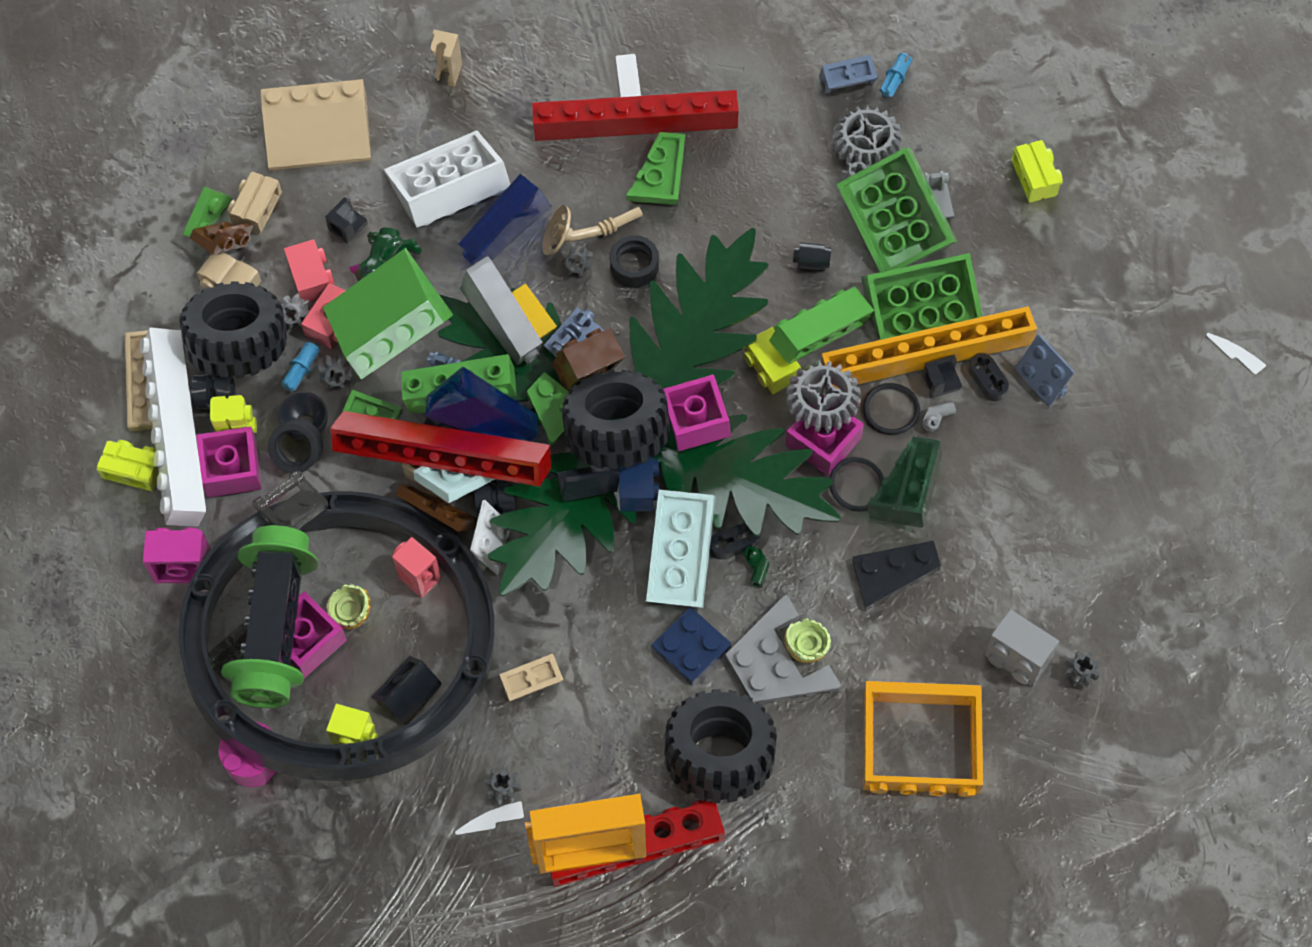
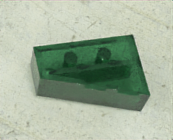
(910, 485)

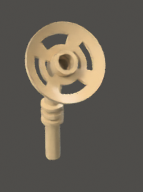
(559, 229)

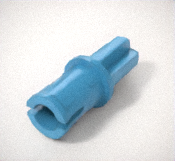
(895, 75)
(300, 366)

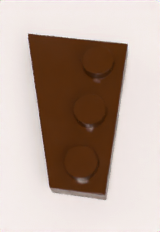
(437, 508)

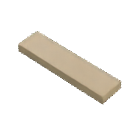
(135, 384)

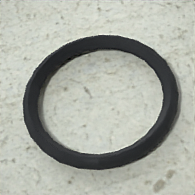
(885, 430)
(833, 473)

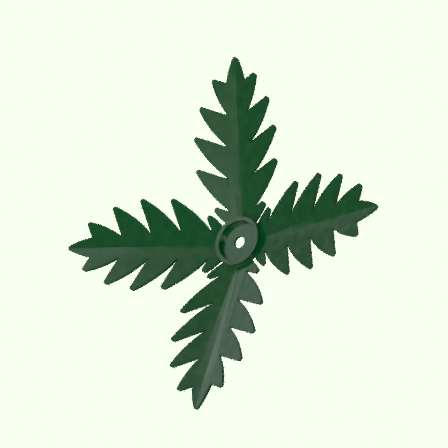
(684, 343)

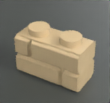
(255, 201)

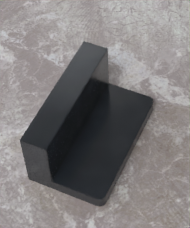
(587, 482)
(407, 689)

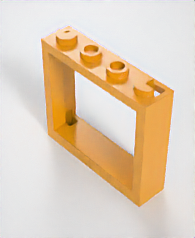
(924, 694)
(587, 819)

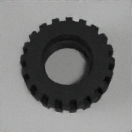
(235, 352)
(620, 442)
(713, 775)

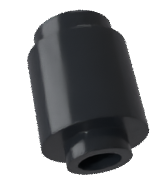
(812, 256)

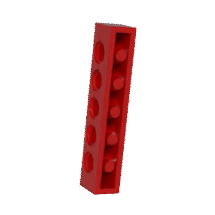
(680, 839)

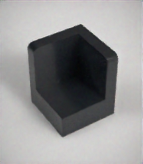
(345, 221)
(941, 376)

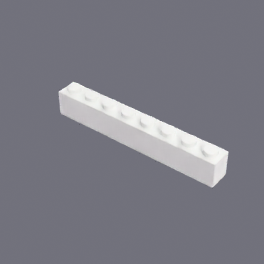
(172, 428)

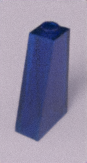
(505, 220)
(480, 408)

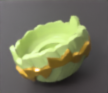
(349, 606)
(807, 641)

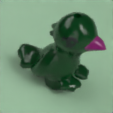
(384, 247)

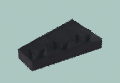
(890, 570)

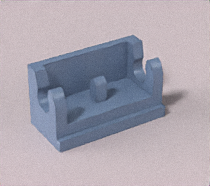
(848, 73)

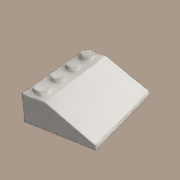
(448, 178)

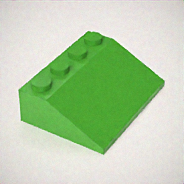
(896, 211)
(922, 296)
(385, 313)

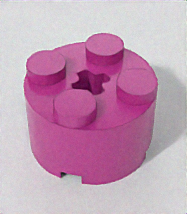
(242, 769)

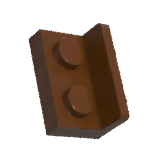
(222, 236)

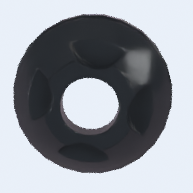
(302, 405)

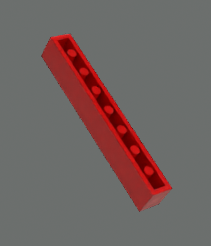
(635, 115)
(441, 448)

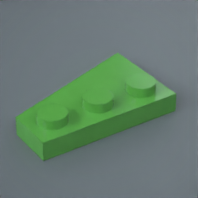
(661, 173)

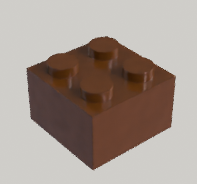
(583, 358)

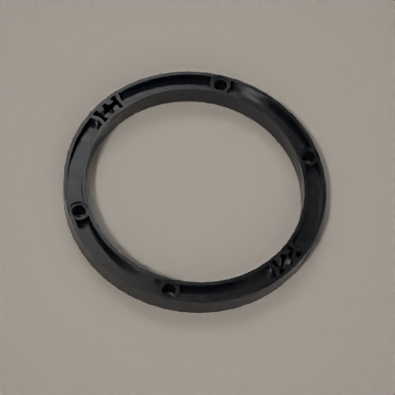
(329, 761)

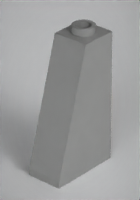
(500, 311)

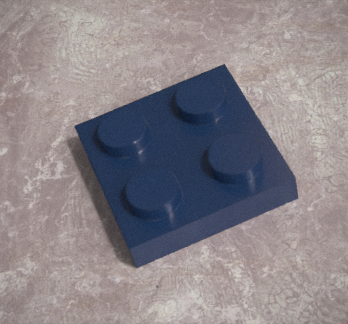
(691, 645)

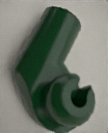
(759, 565)

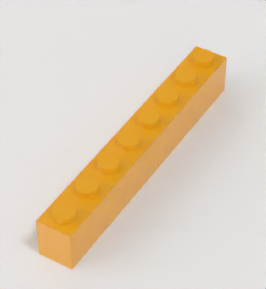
(912, 350)

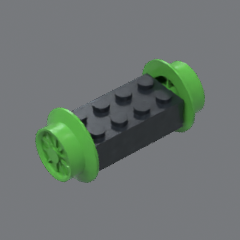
(265, 671)

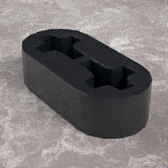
(985, 380)
(737, 544)

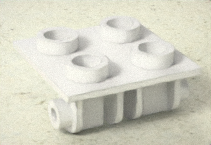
(487, 538)

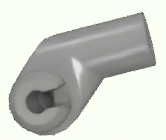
(935, 413)

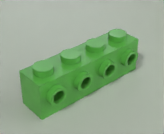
(820, 325)
(420, 382)

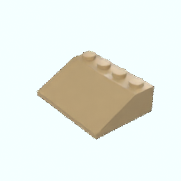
(316, 124)

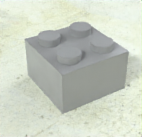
(1021, 648)

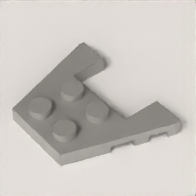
(765, 665)

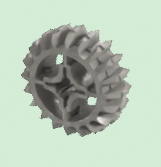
(876, 129)
(803, 389)

